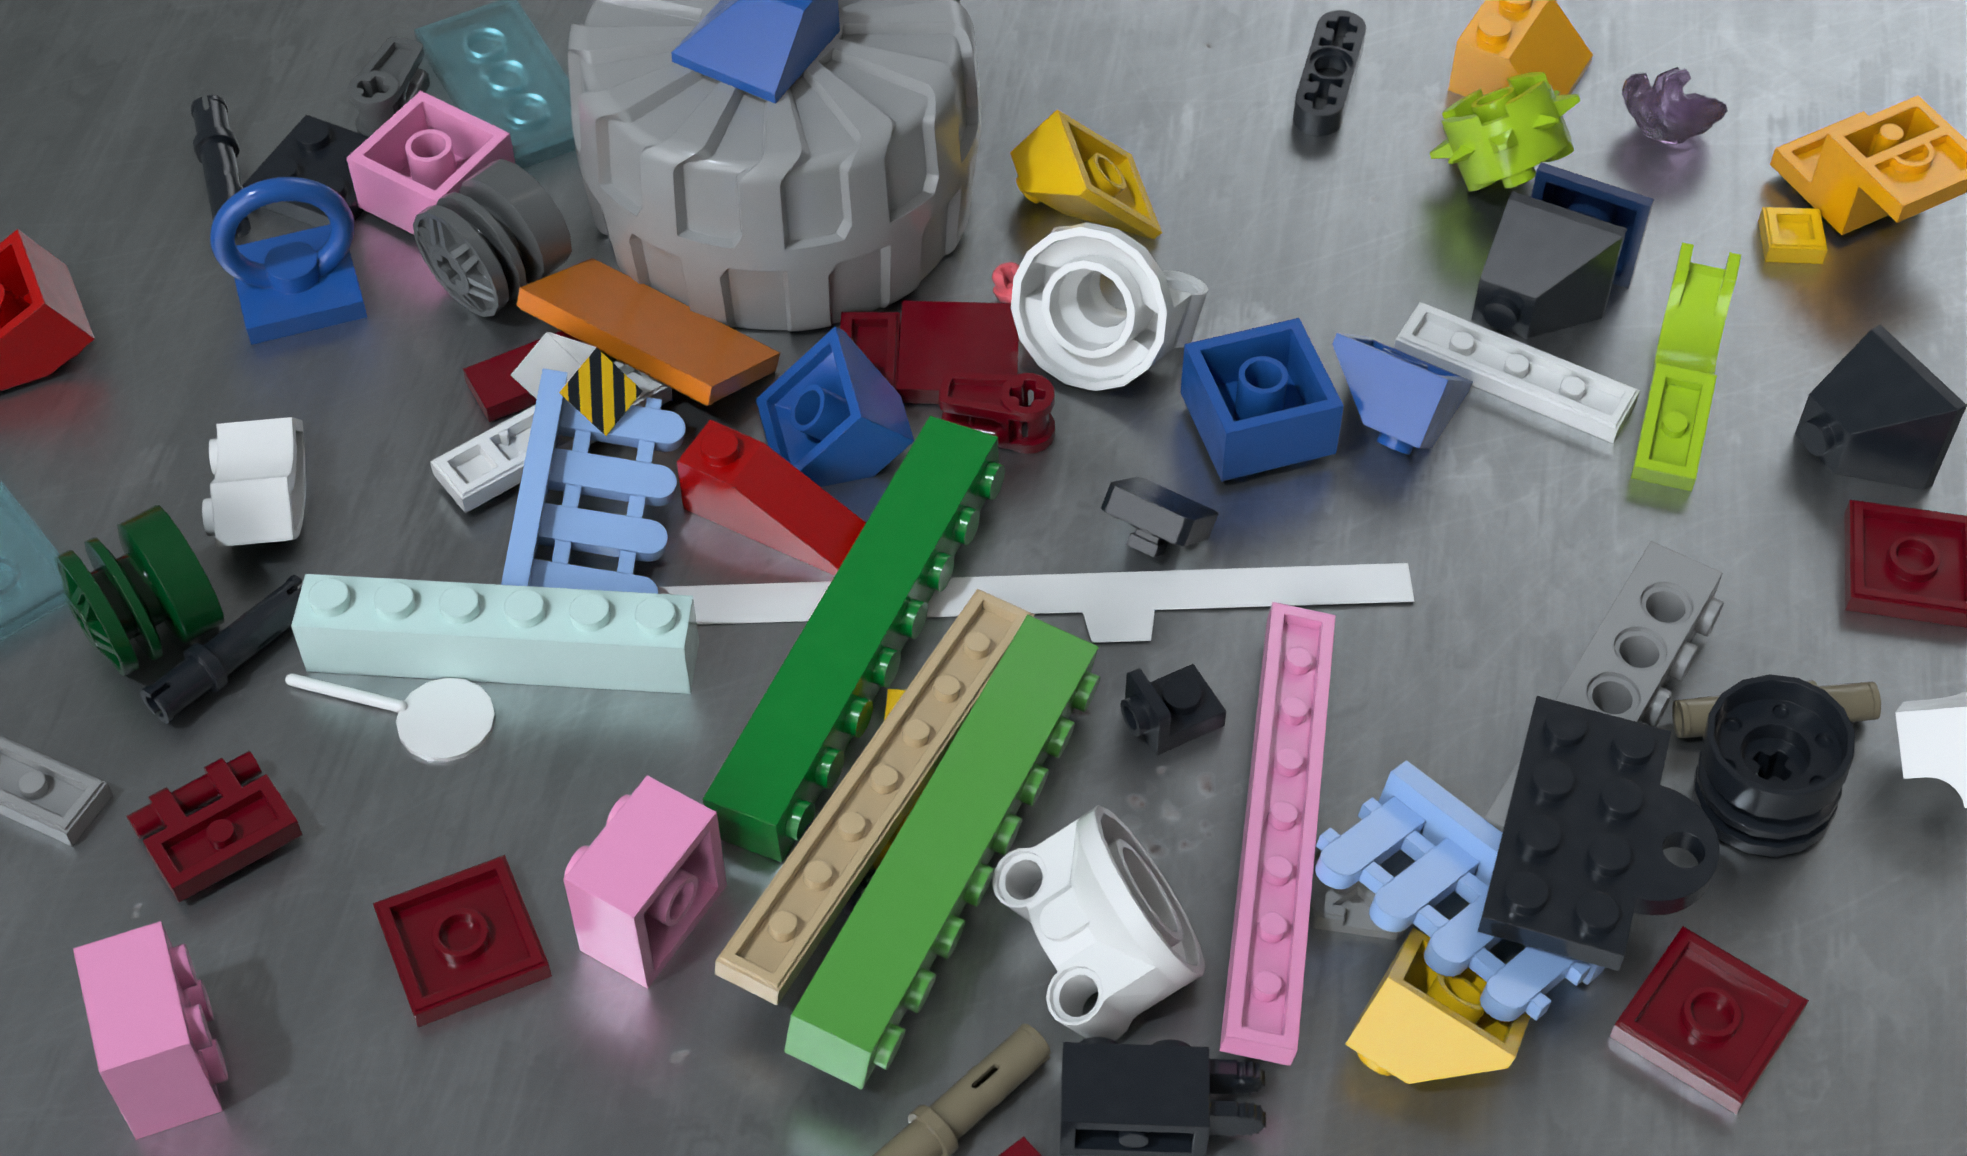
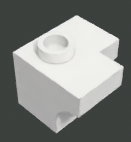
(1935, 740)

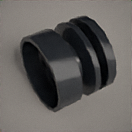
(1773, 764)

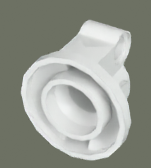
(1072, 325)
(1101, 922)

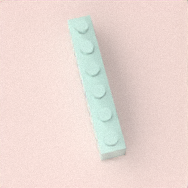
(497, 633)

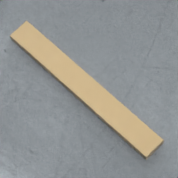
(868, 804)

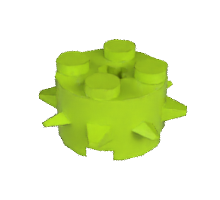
(1506, 131)

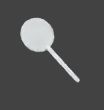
(434, 722)

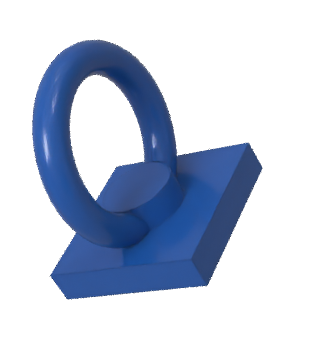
(294, 278)

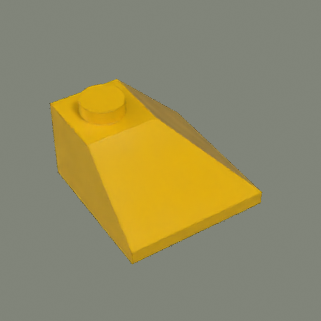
(1083, 176)
(1431, 1023)

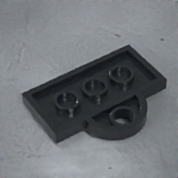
(1592, 836)

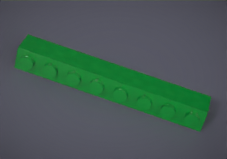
(854, 640)

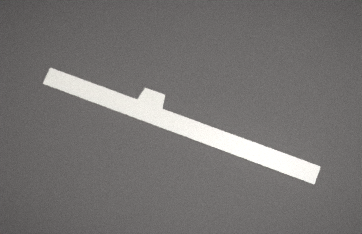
(1112, 603)

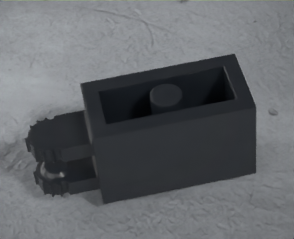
(1152, 1098)

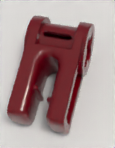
(1001, 407)

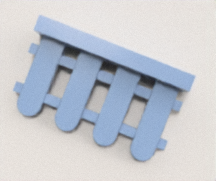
(592, 475)
(1451, 853)

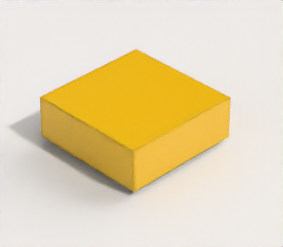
(1792, 235)

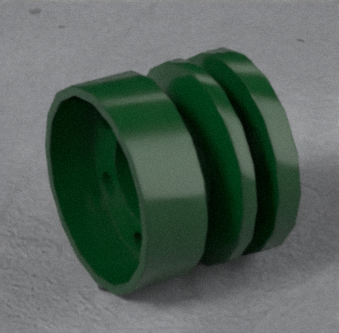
(134, 593)

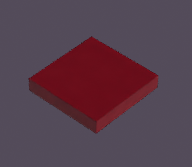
(952, 338)
(1906, 563)
(462, 940)
(1709, 1019)

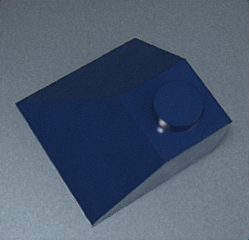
(1600, 202)

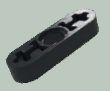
(1334, 89)

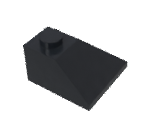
(1547, 269)
(1881, 415)

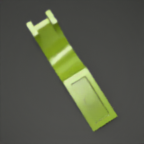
(1684, 372)

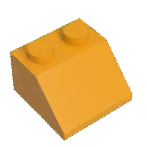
(1518, 39)

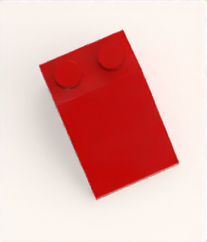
(38, 312)

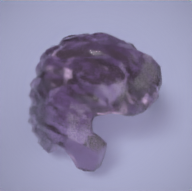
(1665, 110)

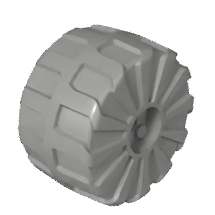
(786, 204)

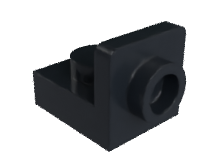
(1171, 708)

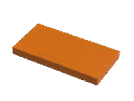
(648, 330)

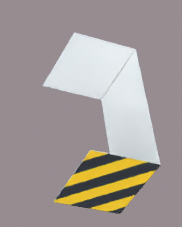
(593, 380)

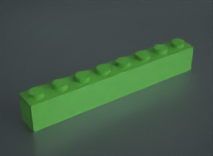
(942, 856)

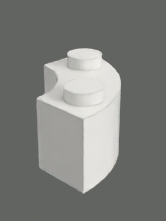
(256, 482)

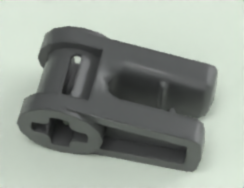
(387, 83)

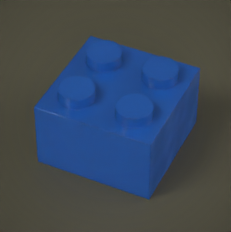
(1261, 399)

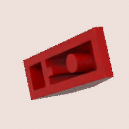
(764, 498)

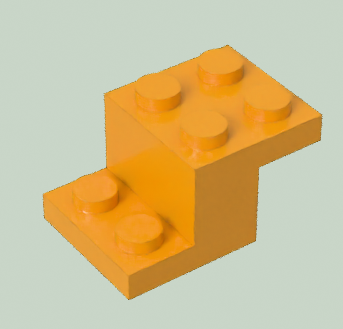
(1877, 165)

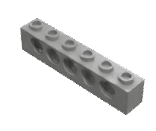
(1639, 645)

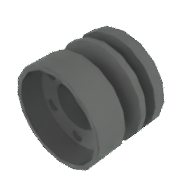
(492, 237)

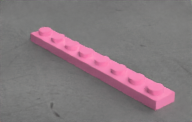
(1279, 838)

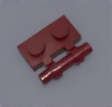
(219, 837)

